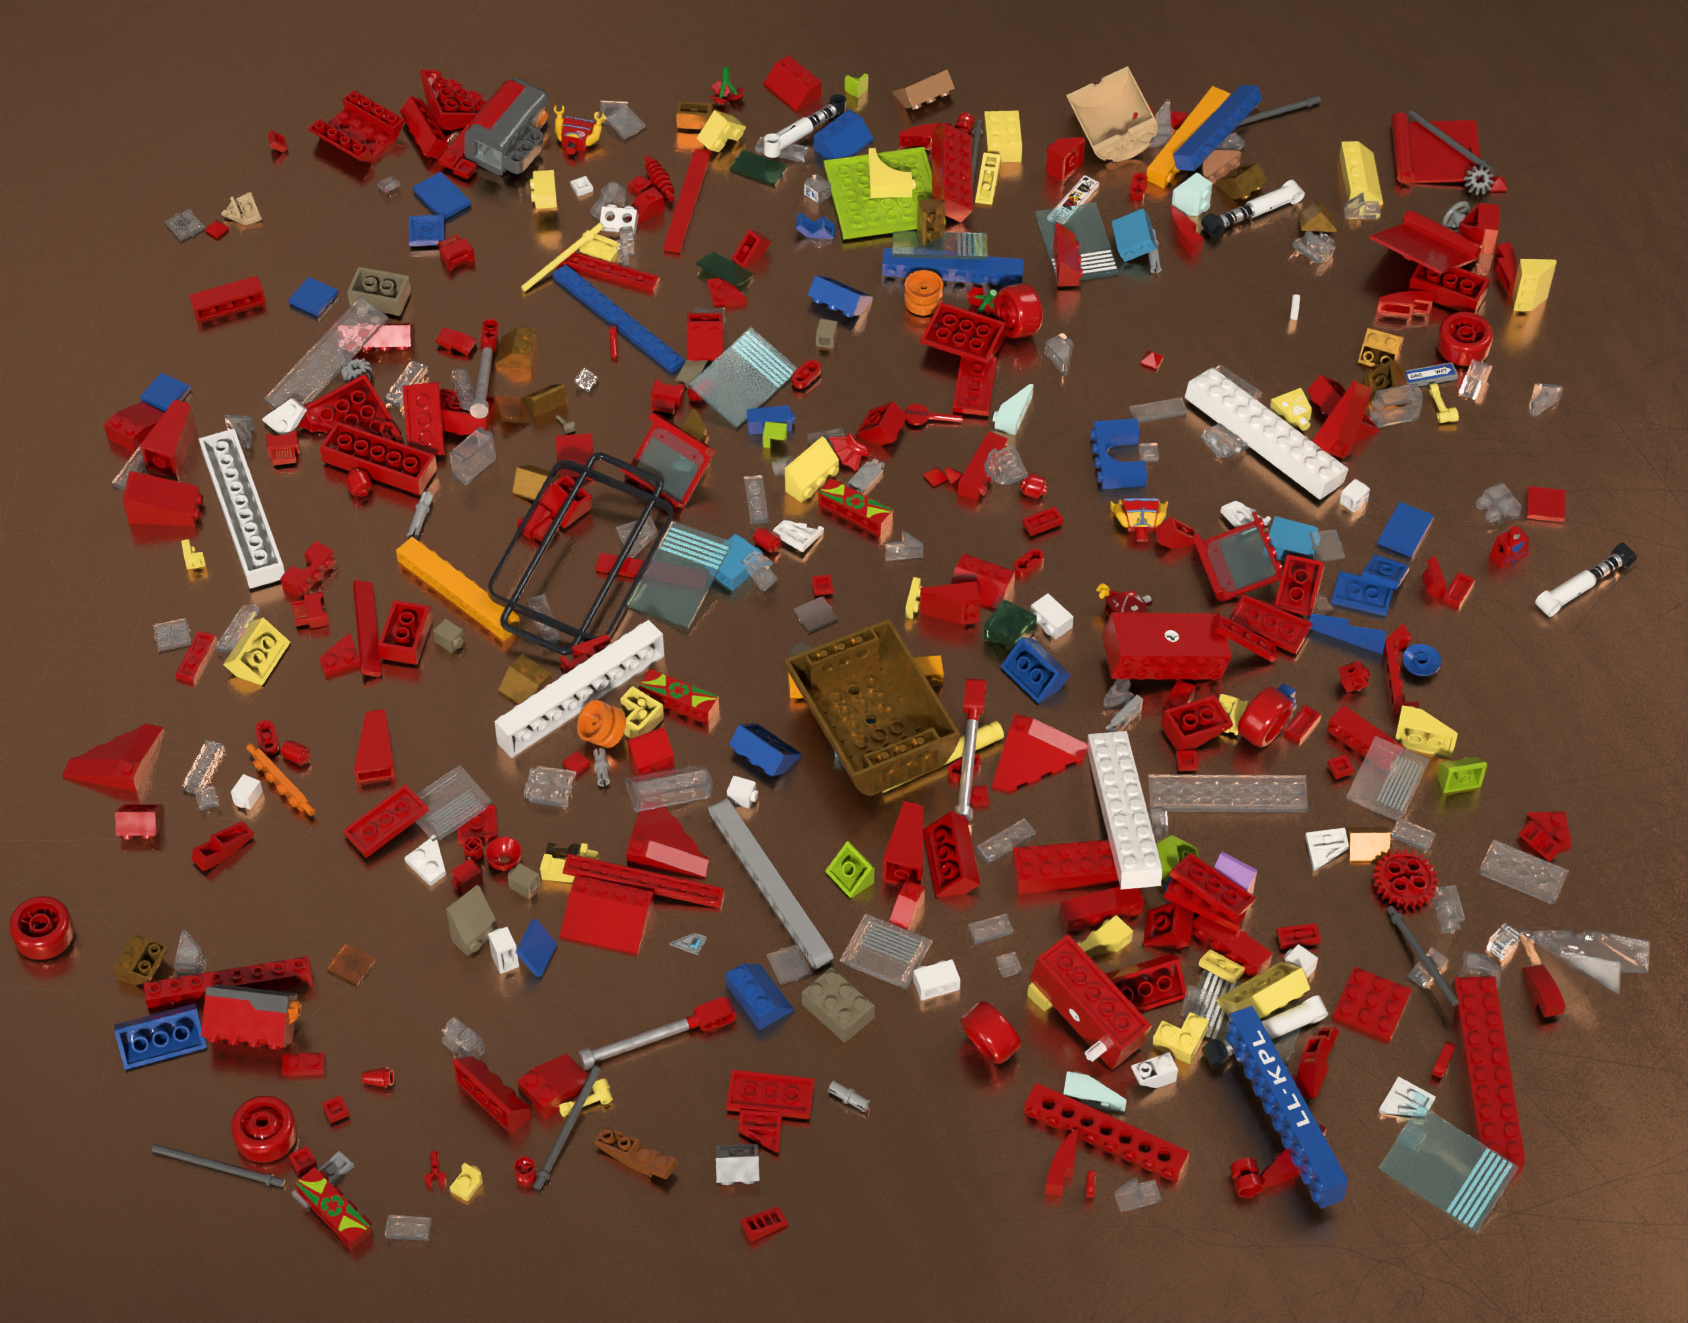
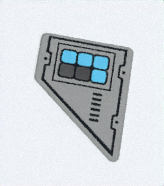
(690, 943)

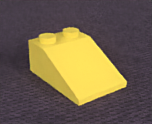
(1424, 733)

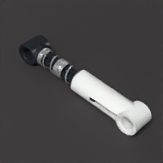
(776, 142)
(1288, 193)
(1552, 601)
(1308, 1012)

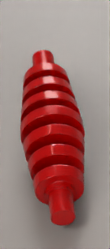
(659, 178)

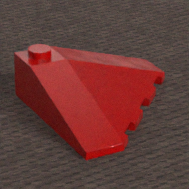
(448, 101)
(352, 405)
(1034, 751)
(119, 761)
(663, 846)

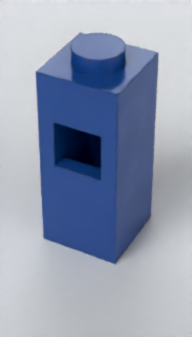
(758, 416)

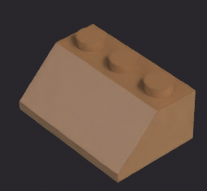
(924, 89)

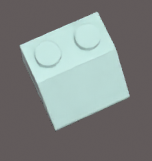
(1193, 195)

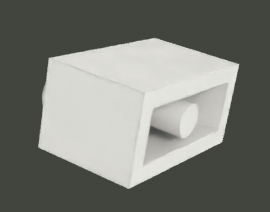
(1052, 616)
(503, 950)
(936, 979)

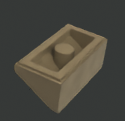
(690, 371)

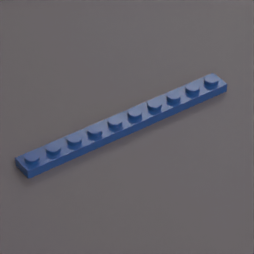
(617, 317)

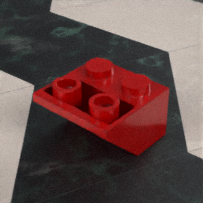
(557, 495)

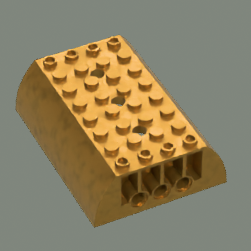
(911, 723)

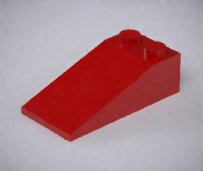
(1343, 424)

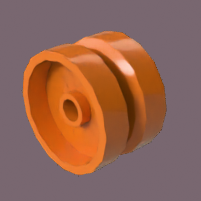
(923, 292)
(601, 723)

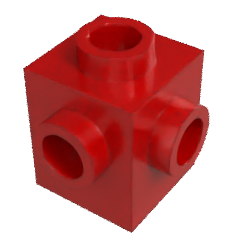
(1354, 676)

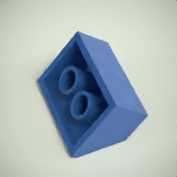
(843, 137)
(838, 296)
(1035, 669)
(764, 748)
(757, 994)

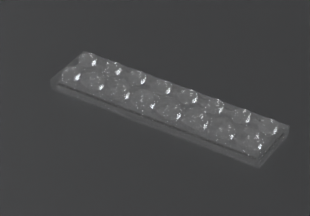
(329, 355)
(1228, 793)

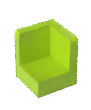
(856, 86)
(773, 431)

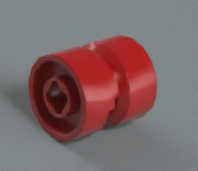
(1246, 1177)

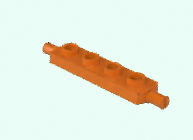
(282, 783)

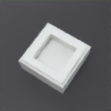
(581, 186)
(1295, 307)

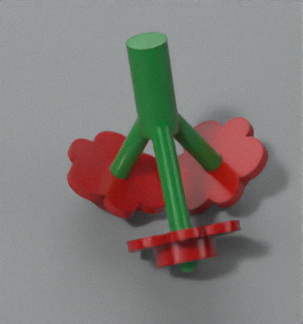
(722, 89)
(976, 296)

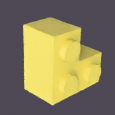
(719, 129)
(544, 189)
(642, 712)
(1181, 1042)

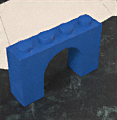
(1111, 472)

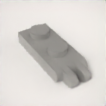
(866, 476)
(1122, 718)

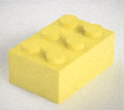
(1003, 134)

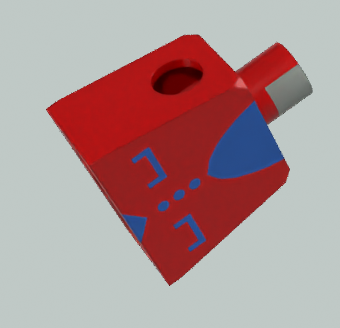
(1510, 547)

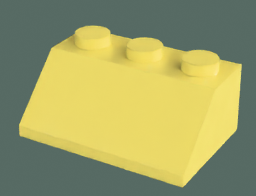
(1532, 283)
(811, 470)
(257, 652)

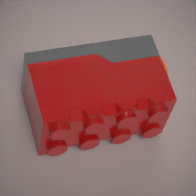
(249, 1016)

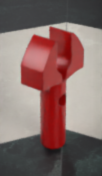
(613, 342)
(441, 1176)
(1090, 1183)

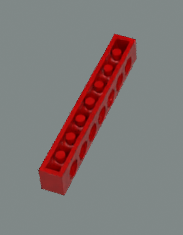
(191, 989)
(1118, 1131)

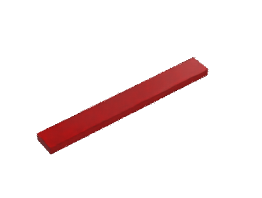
(687, 201)
(641, 879)

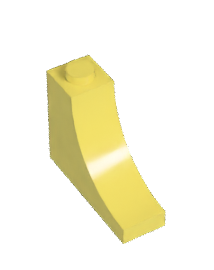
(887, 181)

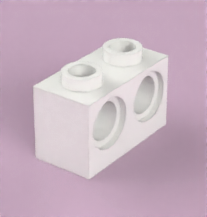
(620, 215)

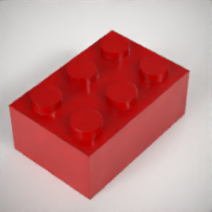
(405, 632)

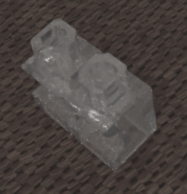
(1500, 504)
(1448, 908)
(462, 1039)

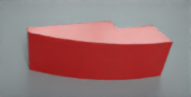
(1185, 231)
(1506, 266)
(1406, 303)
(221, 845)
(1544, 990)
(1062, 1165)

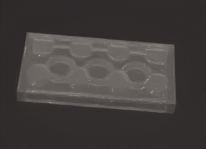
(1523, 872)

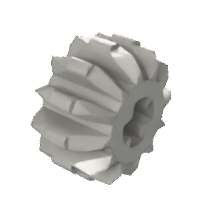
(1476, 174)
(355, 369)

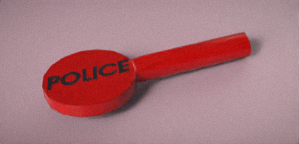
(919, 414)

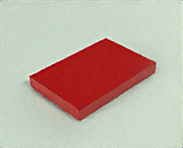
(574, 448)

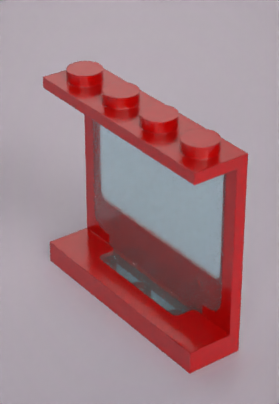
(674, 458)
(1239, 560)

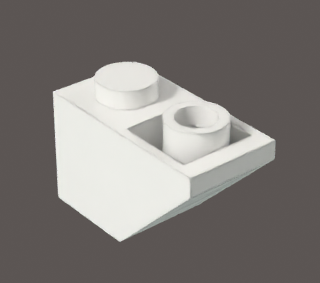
(1156, 1071)

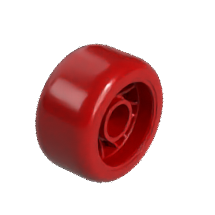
(1020, 309)
(1464, 338)
(1265, 717)
(41, 928)
(990, 1032)
(264, 1129)

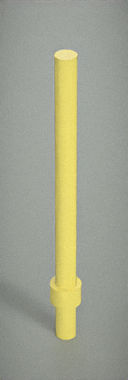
(586, 237)

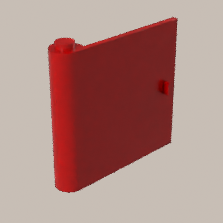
(1427, 158)
(1429, 243)

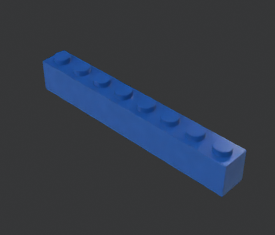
(1217, 127)
(991, 271)

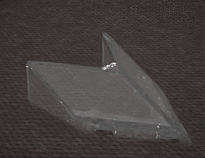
(1594, 953)

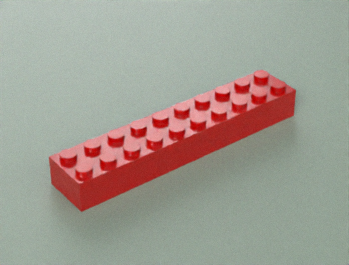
(1487, 1067)

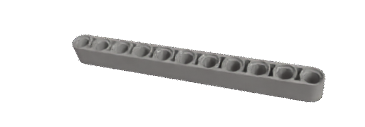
(771, 884)

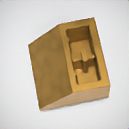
(693, 114)
(930, 220)
(1379, 347)
(139, 960)

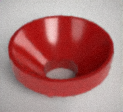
(500, 847)

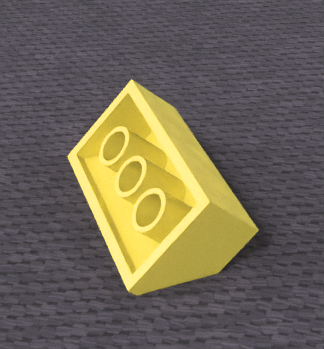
(1359, 172)
(1266, 990)

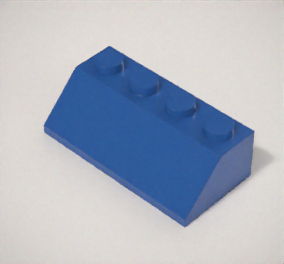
(159, 1036)

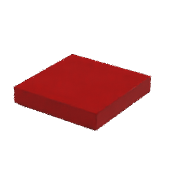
(1545, 504)
(481, 826)

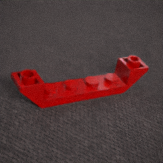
(1396, 642)

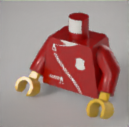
(1123, 601)

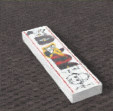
(1079, 193)

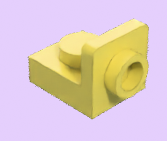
(192, 559)
(467, 1182)

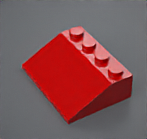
(964, 333)
(460, 420)
(607, 914)

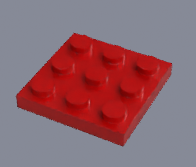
(1372, 1003)

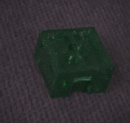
(1009, 625)

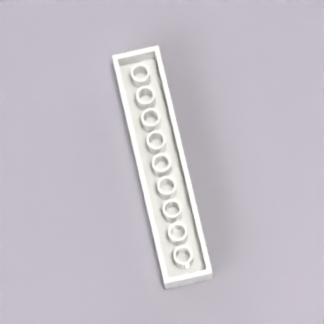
(1266, 433)
(242, 508)
(574, 690)
(1124, 810)

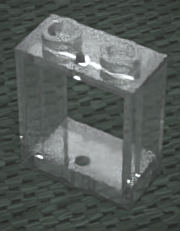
(1406, 394)
(480, 442)

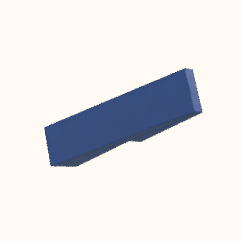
(1339, 628)

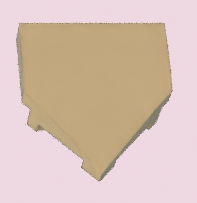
(243, 210)

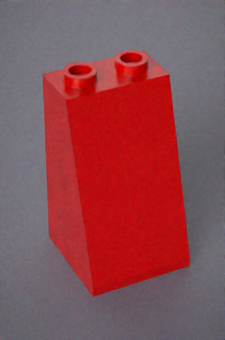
(170, 440)
(161, 501)
(905, 849)

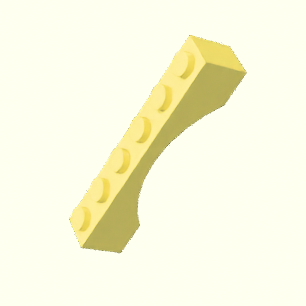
(1108, 939)

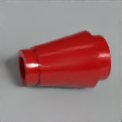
(378, 1077)

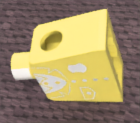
(1293, 408)

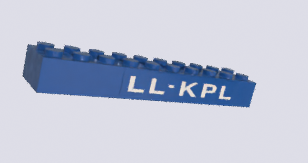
(1286, 1107)

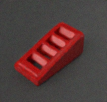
(759, 1233)

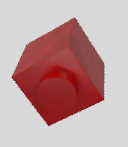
(466, 876)

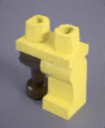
(552, 868)

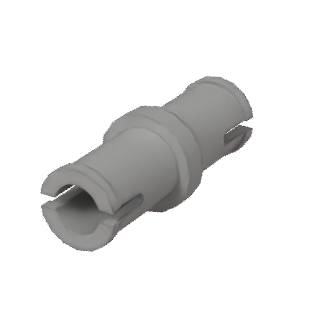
(601, 767)
(848, 1096)

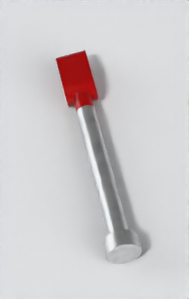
(489, 339)
(973, 705)
(706, 1016)

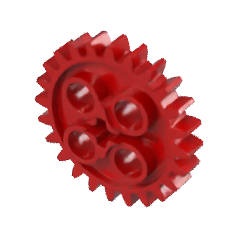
(1405, 879)

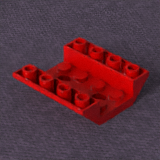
(366, 124)

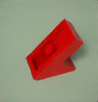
(591, 647)

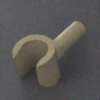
(568, 426)

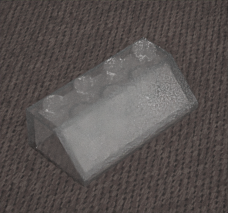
(669, 787)

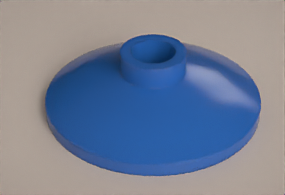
(1422, 654)

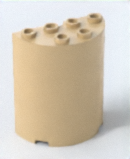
(1107, 116)

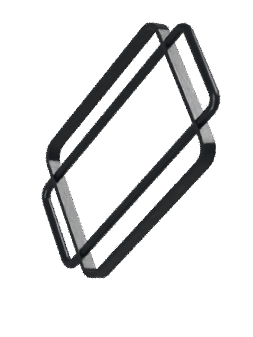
(584, 471)

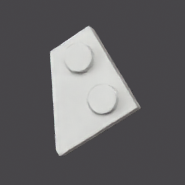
(285, 417)
(1240, 515)
(797, 534)
(1325, 845)
(427, 862)
(1405, 1099)

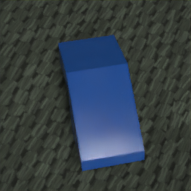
(821, 228)

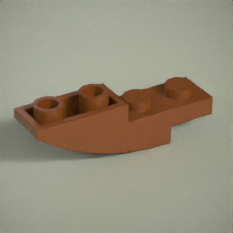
(633, 1154)

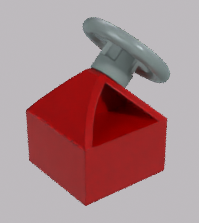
(1478, 225)

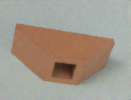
(1219, 164)

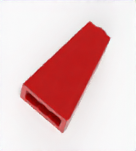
(374, 750)

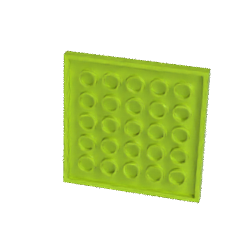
(868, 216)

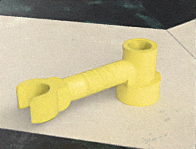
(1445, 414)
(601, 1093)

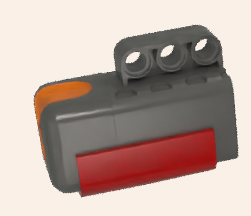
(508, 128)

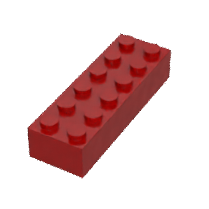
(952, 171)
(379, 456)
(1064, 866)

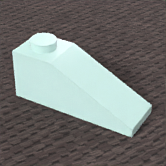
(1012, 411)
(1092, 1093)

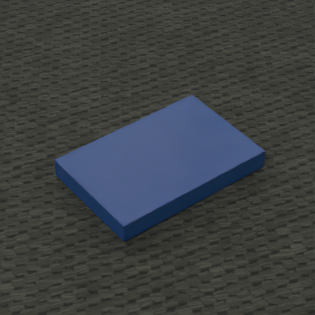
(441, 195)
(1405, 529)
(1361, 594)

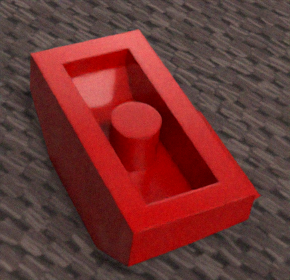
(1434, 579)

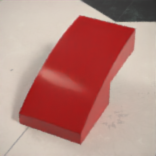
(454, 339)
(1540, 840)

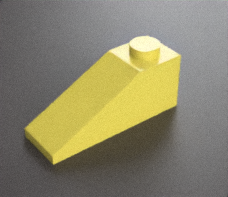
(988, 178)

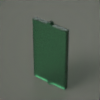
(758, 167)
(725, 269)

